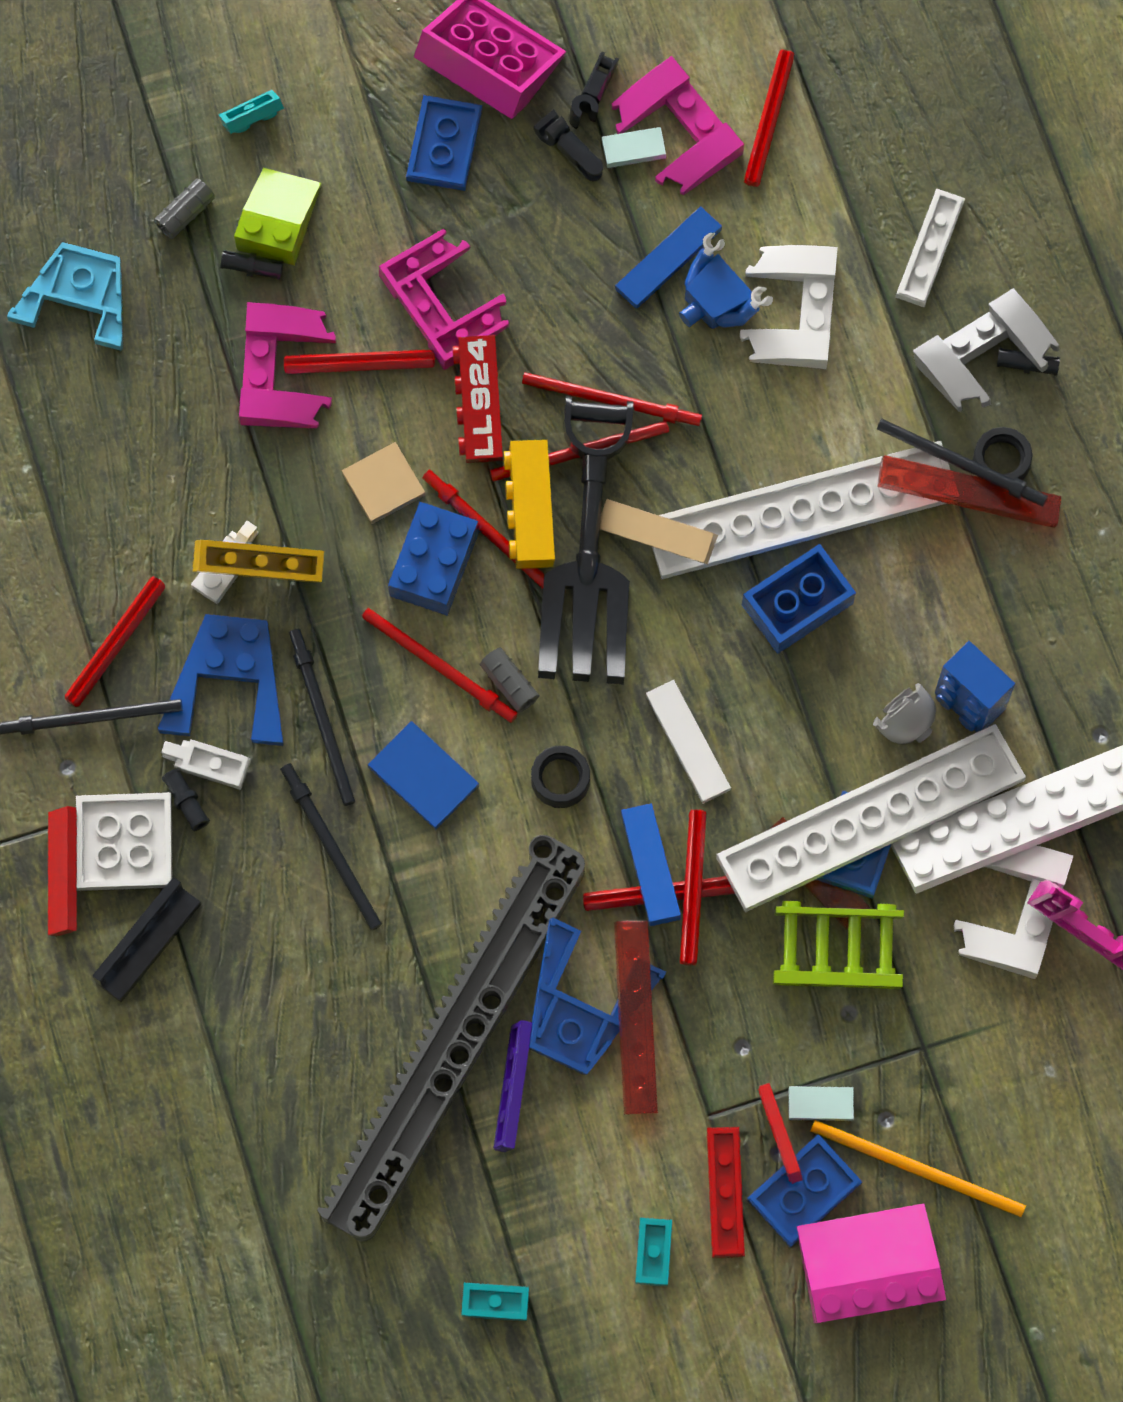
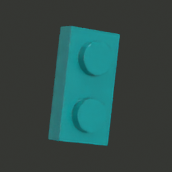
(259, 108)
(653, 1252)
(495, 1301)

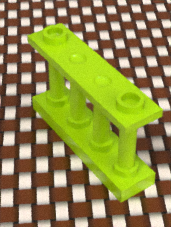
(853, 974)

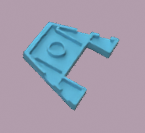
(79, 280)

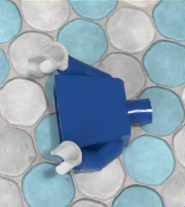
(718, 292)

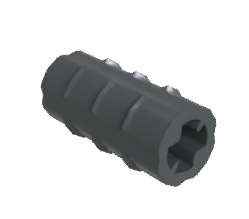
(184, 208)
(509, 680)

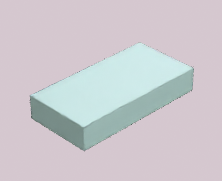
(633, 147)
(820, 1103)

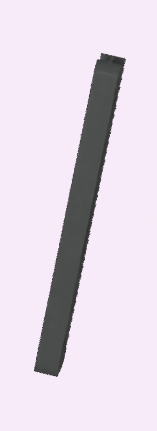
(416, 1105)

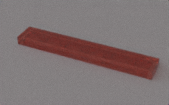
(963, 491)
(635, 1017)

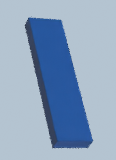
(667, 258)
(650, 864)

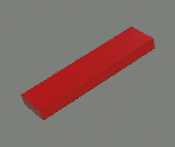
(62, 871)
(725, 1192)

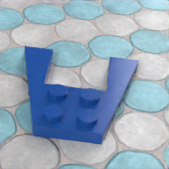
(229, 651)
(563, 1025)

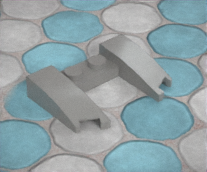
(1008, 317)

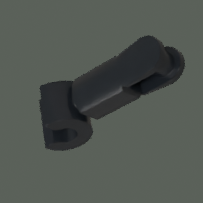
(593, 90)
(555, 129)

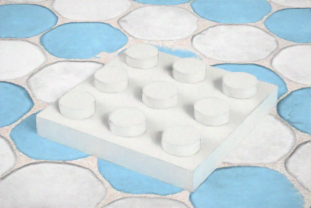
(124, 841)

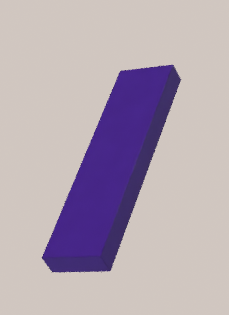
(512, 1086)

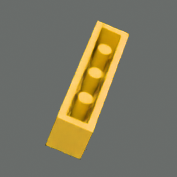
(530, 504)
(258, 561)

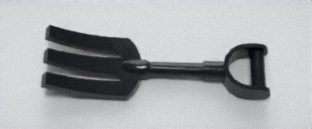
(587, 574)

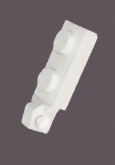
(216, 585)
(208, 762)

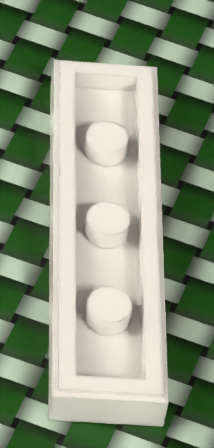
(930, 248)
(688, 741)

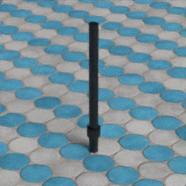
(1016, 487)
(304, 661)
(28, 724)
(301, 795)

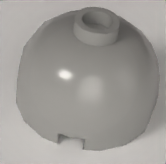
(908, 717)

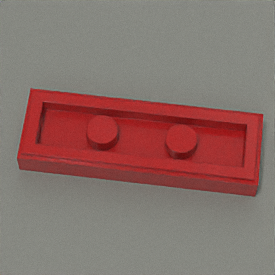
(780, 1133)

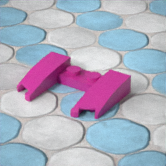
(716, 142)
(406, 280)
(258, 400)
(1064, 910)

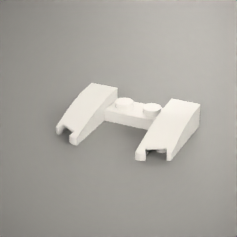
(809, 344)
(1025, 949)

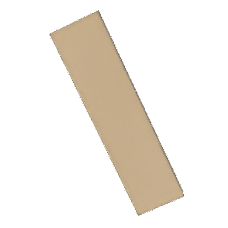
(657, 531)

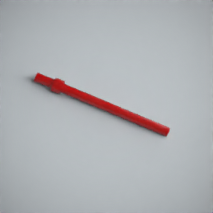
(669, 413)
(604, 443)
(449, 495)
(488, 699)

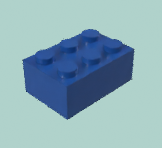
(433, 558)
(798, 598)
(973, 688)

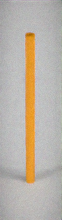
(918, 1168)

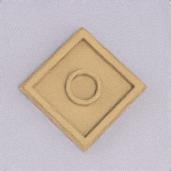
(383, 483)

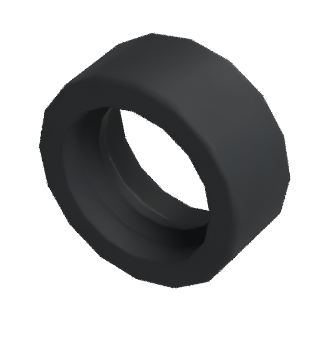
(1009, 436)
(560, 800)

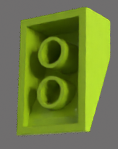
(276, 216)

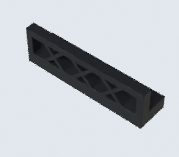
(146, 940)

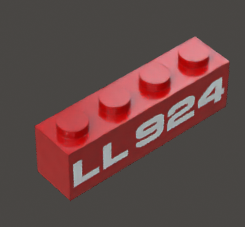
(479, 399)

